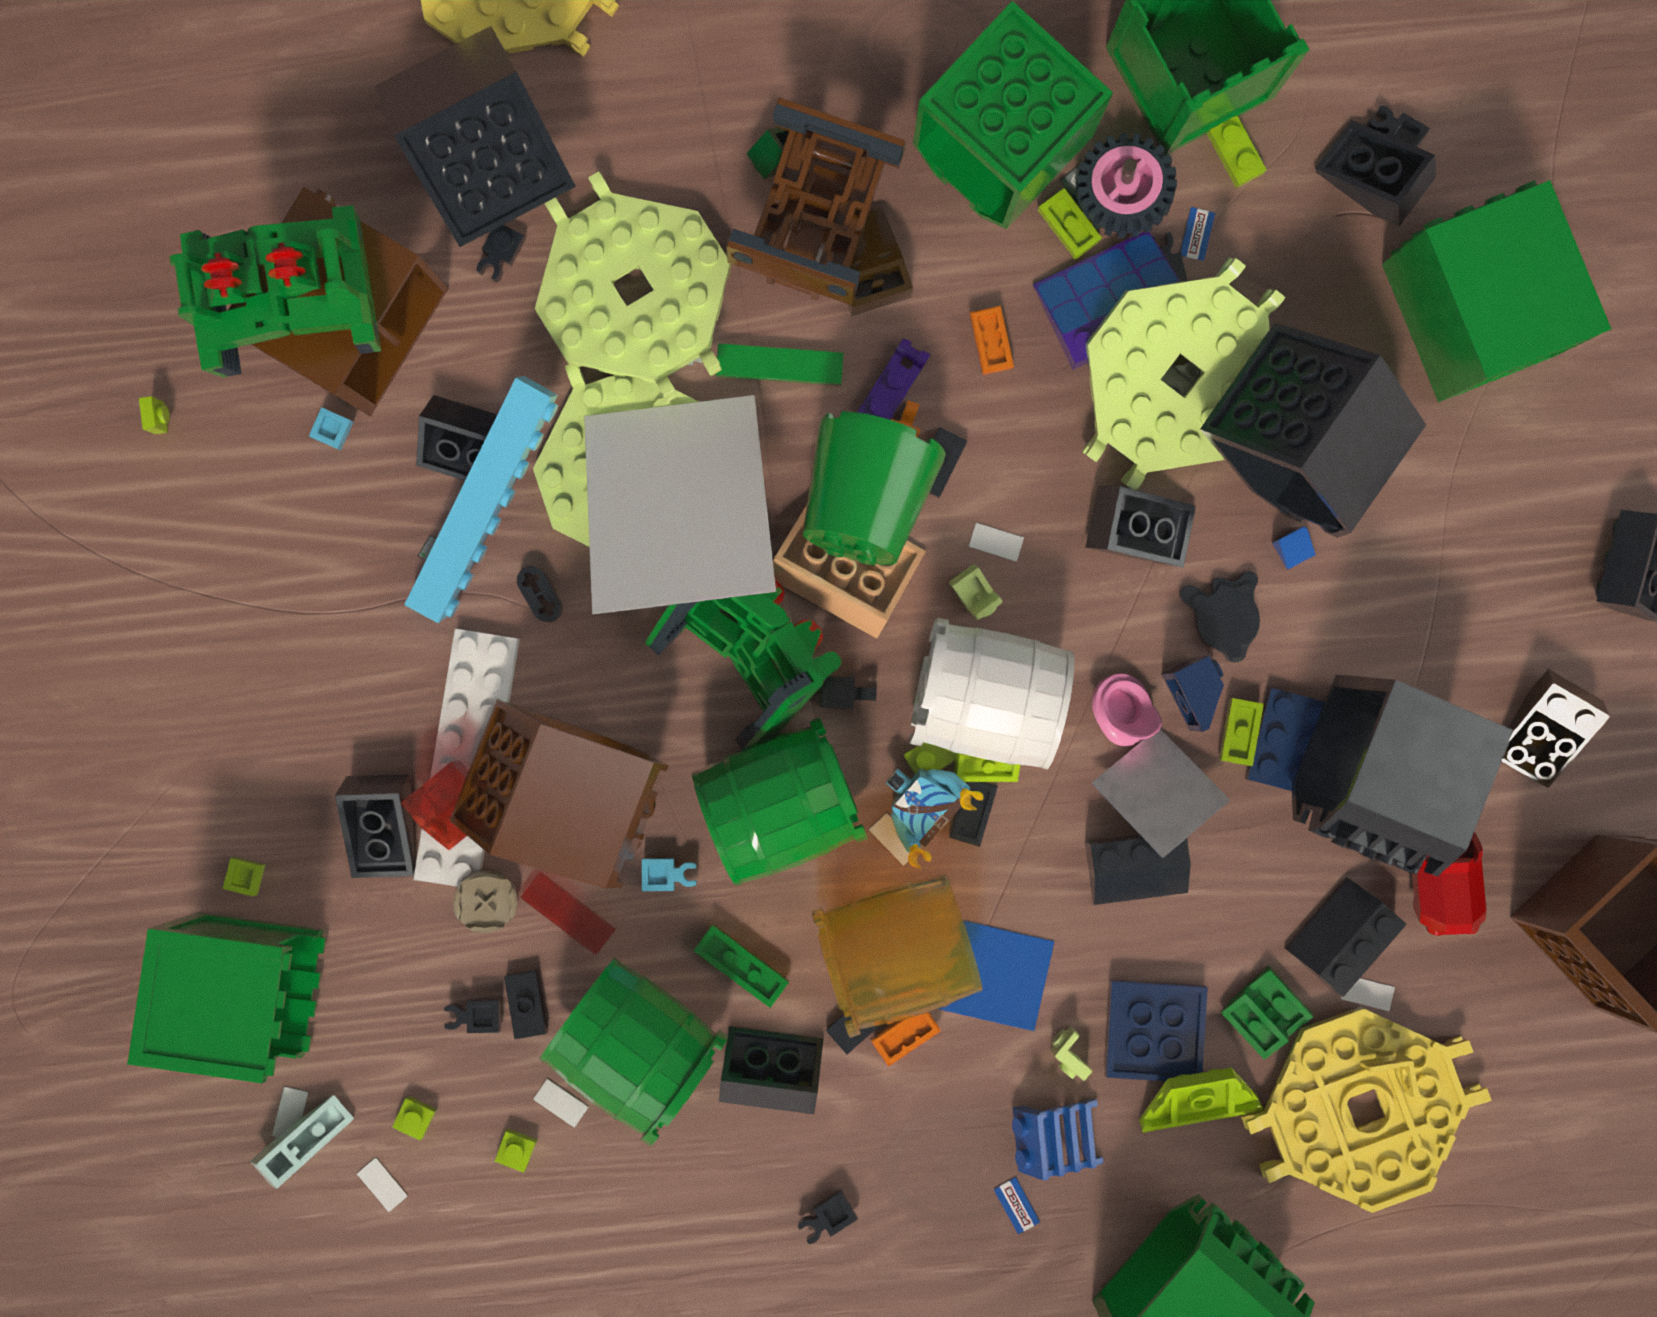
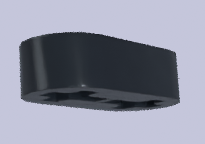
(533, 598)

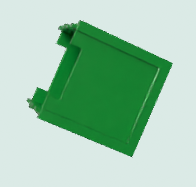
(1201, 61)
(225, 996)

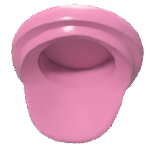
(1124, 710)

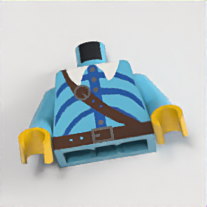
(926, 806)

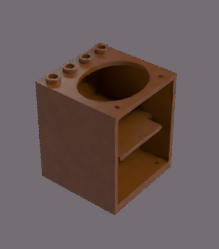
(403, 300)

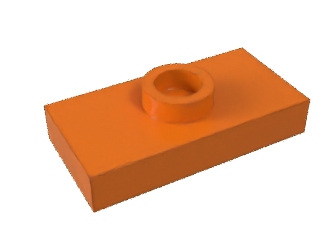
(991, 340)
(904, 1036)

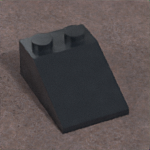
(1378, 171)
(1140, 525)
(377, 826)

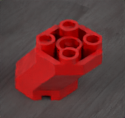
(1454, 899)

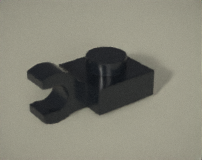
(841, 692)

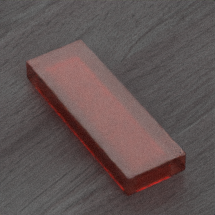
(568, 913)

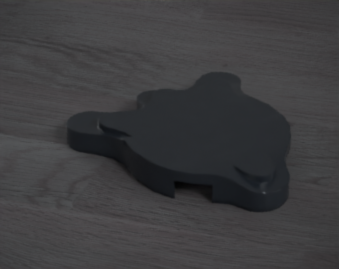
(1227, 615)

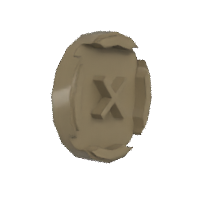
(485, 901)

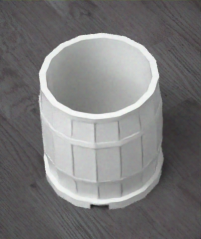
(992, 695)

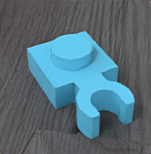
(661, 874)

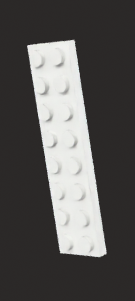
(477, 676)

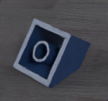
(1196, 690)

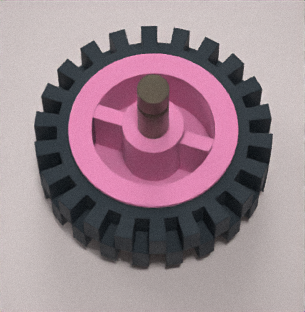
(1126, 185)

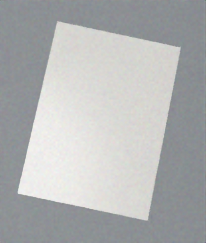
(676, 505)

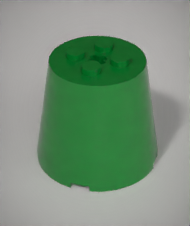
(868, 486)

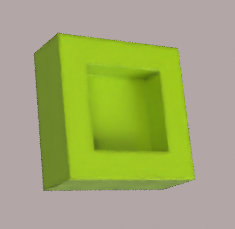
(154, 415)
(244, 876)
(414, 1118)
(515, 1150)

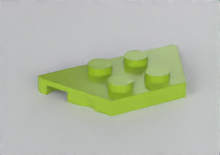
(1200, 1099)

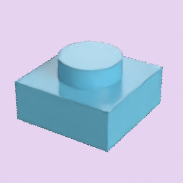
(331, 429)

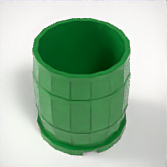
(777, 804)
(633, 1050)

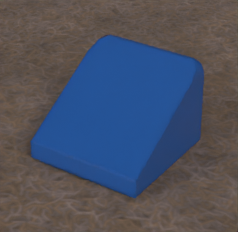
(1294, 547)

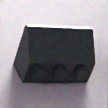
(451, 436)
(1631, 567)
(1133, 870)
(1345, 936)
(771, 1070)

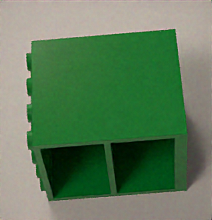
(1494, 290)

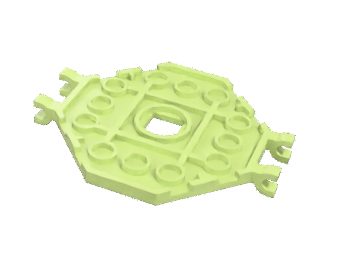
(659, 329)
(1138, 345)
(562, 462)

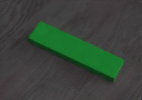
(780, 364)

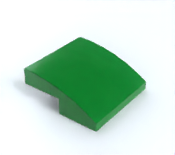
(1266, 1012)

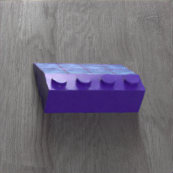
(1086, 292)

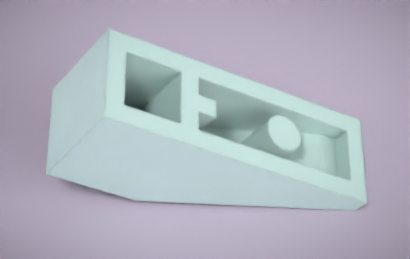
(301, 1141)

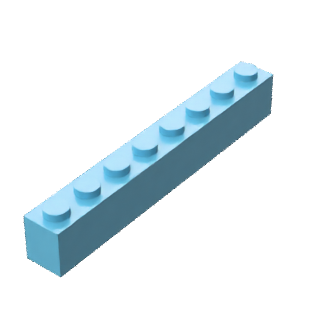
(482, 498)

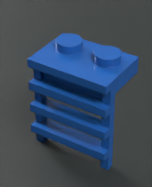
(1040, 1141)

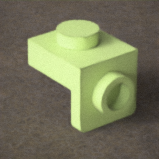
(975, 592)
(1070, 1062)

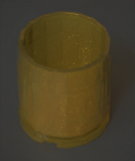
(897, 953)

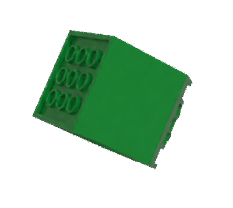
(1008, 116)
(1202, 1269)

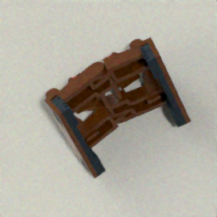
(822, 250)

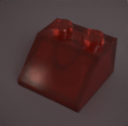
(435, 801)

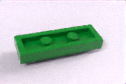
(741, 965)

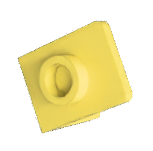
(1390, 1060)

